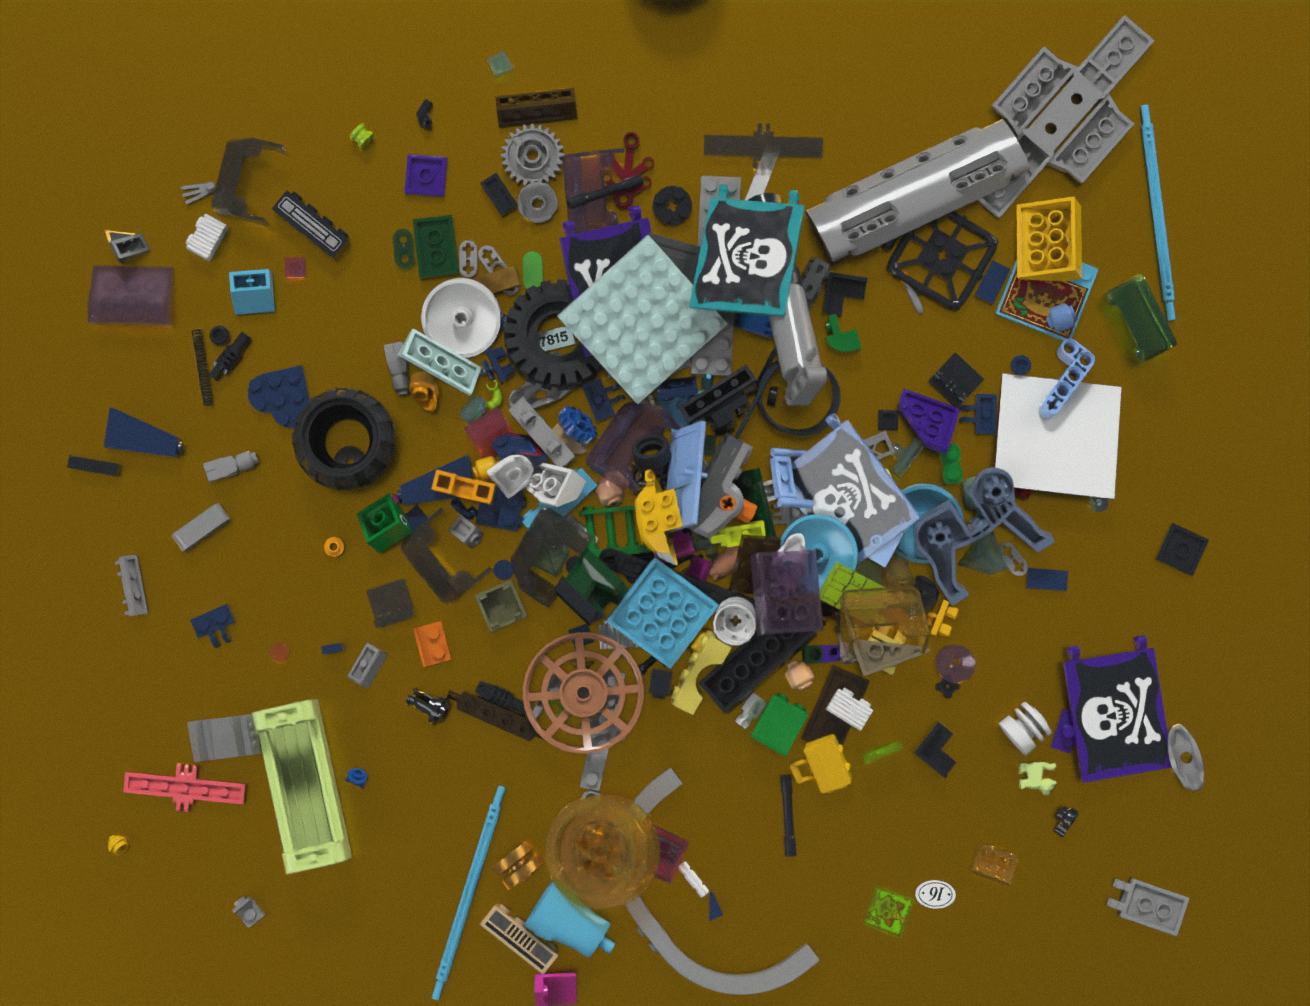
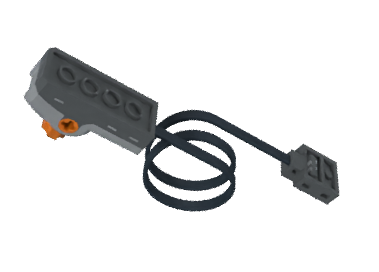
(733, 452)

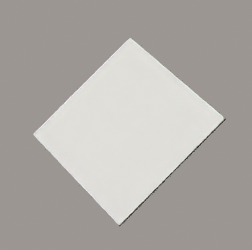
(1061, 453)

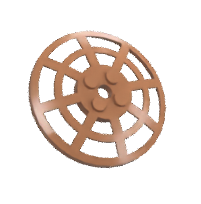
(573, 682)

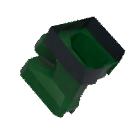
(590, 588)

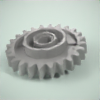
(529, 141)

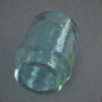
(473, 409)

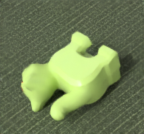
(1034, 777)

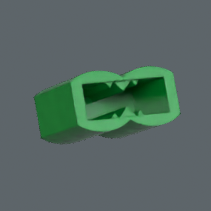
(951, 471)

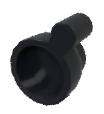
(1066, 818)

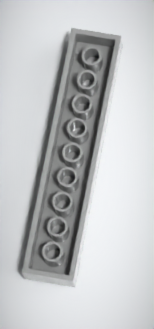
(716, 354)

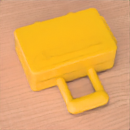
(826, 763)

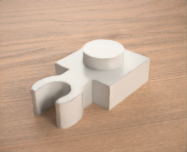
(752, 709)

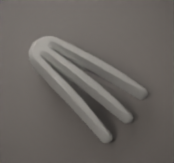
(205, 189)

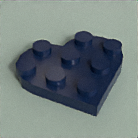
(280, 393)

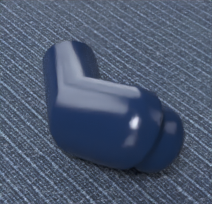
(461, 509)

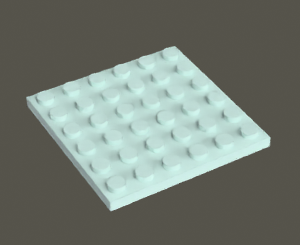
(641, 319)

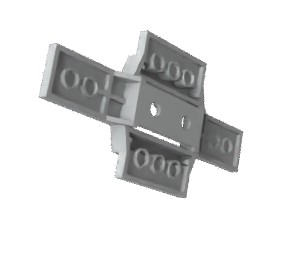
(1097, 133)

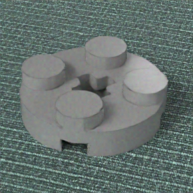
(543, 192)

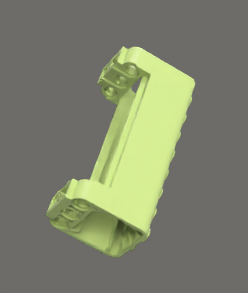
(302, 785)

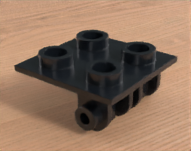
(956, 380)

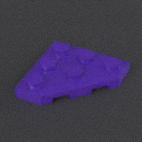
(930, 419)

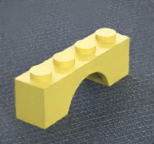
(711, 651)

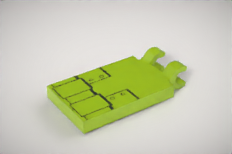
(842, 579)

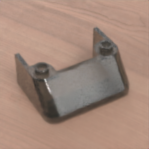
(225, 200)
(552, 532)
(445, 587)

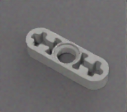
(494, 255)

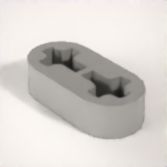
(473, 259)
(1016, 556)

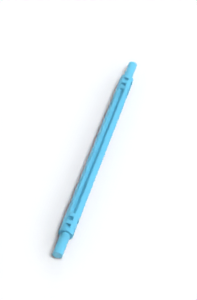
(1158, 213)
(468, 892)

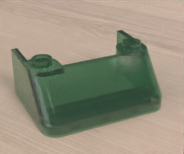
(1142, 317)

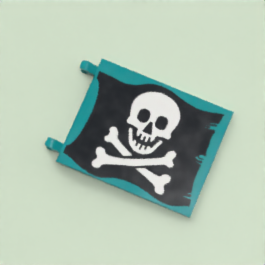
(747, 255)

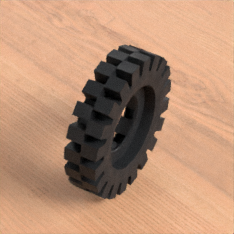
(523, 346)

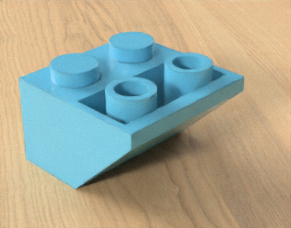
(252, 291)

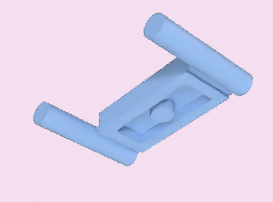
(783, 478)

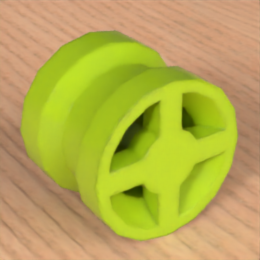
(361, 136)

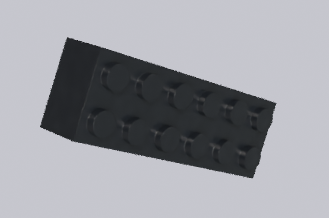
(751, 667)

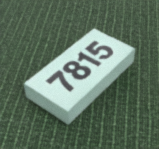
(555, 338)

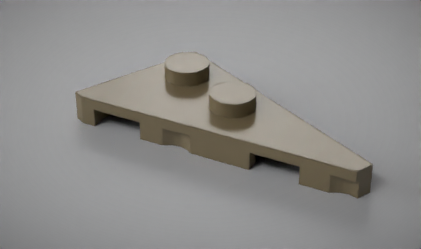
(876, 656)

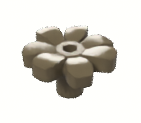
(650, 400)

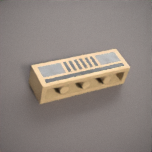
(520, 939)

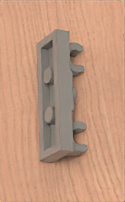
(132, 585)

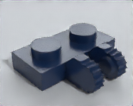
(599, 401)
(985, 414)
(213, 621)

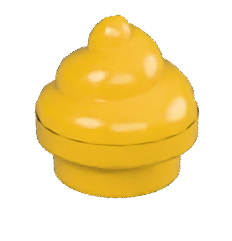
(117, 845)

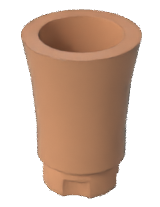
(723, 563)

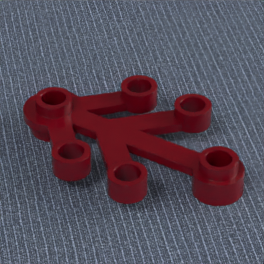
(626, 172)

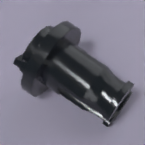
(429, 705)

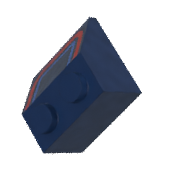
(519, 444)

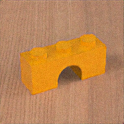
(463, 487)

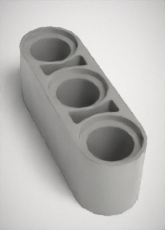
(200, 527)

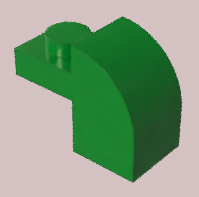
(841, 342)

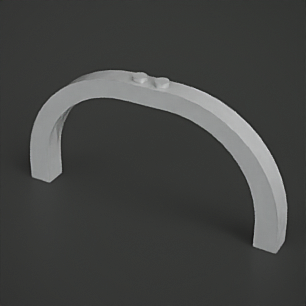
(648, 926)

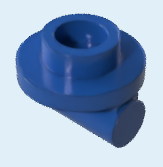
(357, 777)

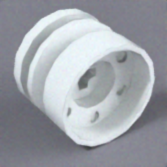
(735, 632)
(1025, 728)

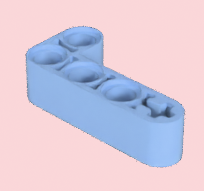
(1064, 382)

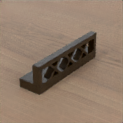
(536, 109)

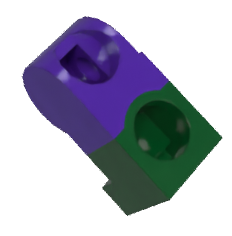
(820, 653)

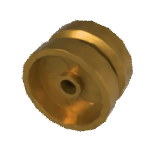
(517, 865)

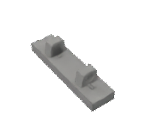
(541, 433)

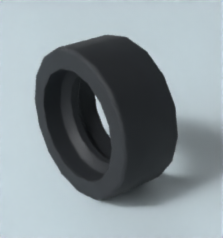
(650, 442)

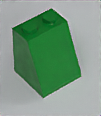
(779, 724)

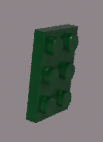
(435, 246)

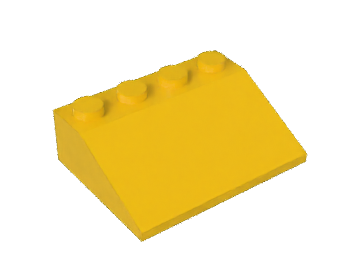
(1049, 240)

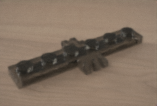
(763, 147)

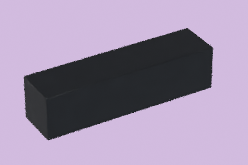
(93, 466)

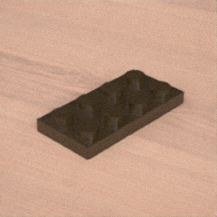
(822, 721)

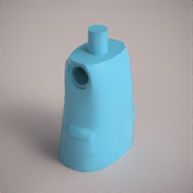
(568, 923)

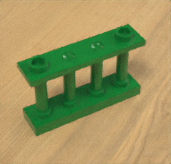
(631, 547)

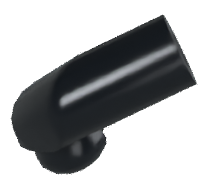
(423, 115)

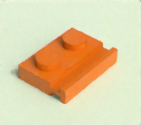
(432, 644)

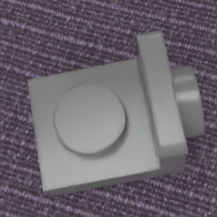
(466, 531)
(248, 910)

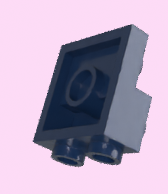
(503, 511)

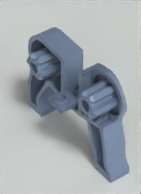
(944, 530)

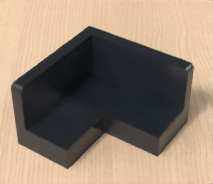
(839, 287)
(930, 749)

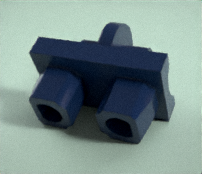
(502, 373)

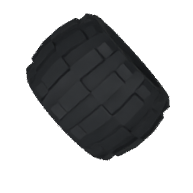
(320, 415)

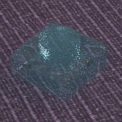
(499, 64)

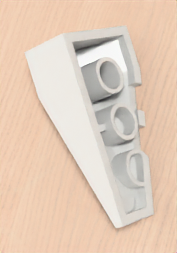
(555, 484)

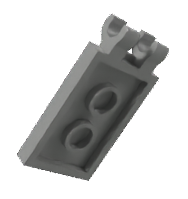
(1150, 905)

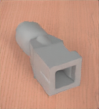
(398, 368)
(229, 466)

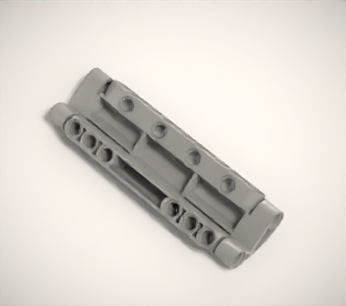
(918, 190)

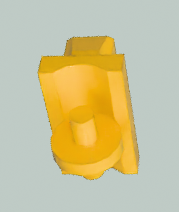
(939, 627)

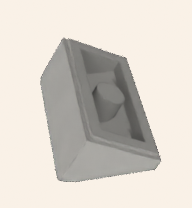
(367, 665)

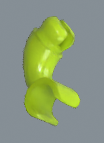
(497, 398)

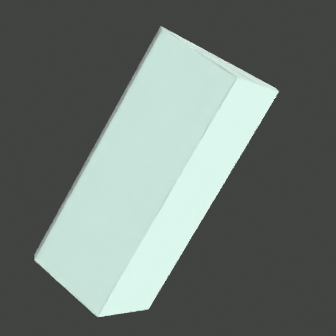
(440, 361)

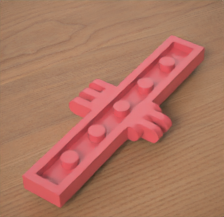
(184, 787)

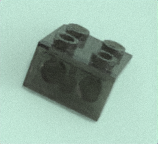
(391, 603)

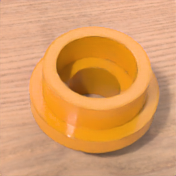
(338, 551)

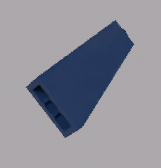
(136, 436)
(419, 489)

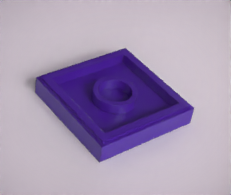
(425, 175)

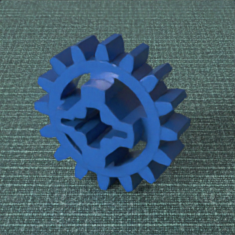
(577, 424)

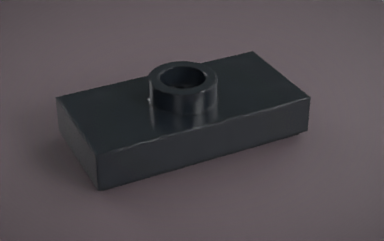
(499, 194)

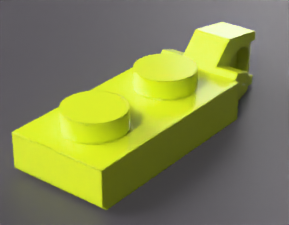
(731, 535)

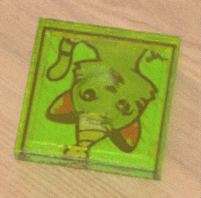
(881, 752)
(888, 911)

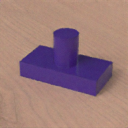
(1064, 733)

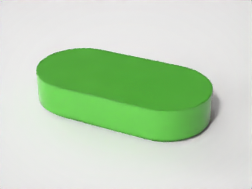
(532, 269)

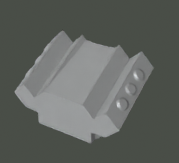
(223, 738)

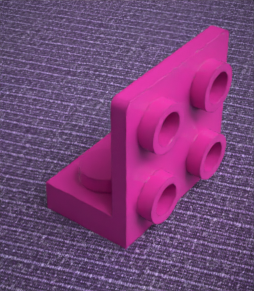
(555, 989)

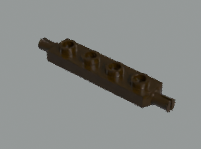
(494, 714)

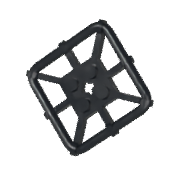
(946, 267)

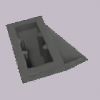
(127, 245)

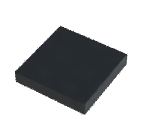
(1182, 549)

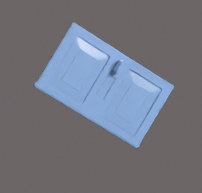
(686, 471)

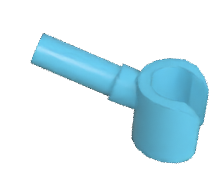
(707, 381)

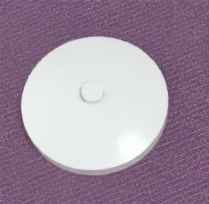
(462, 316)

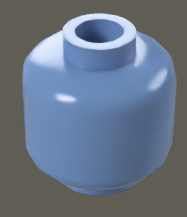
(1061, 317)

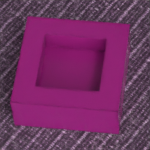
(699, 568)

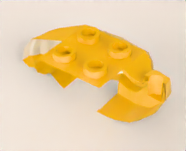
(657, 513)

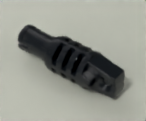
(229, 357)
(500, 697)

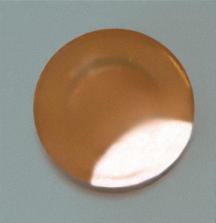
(279, 652)

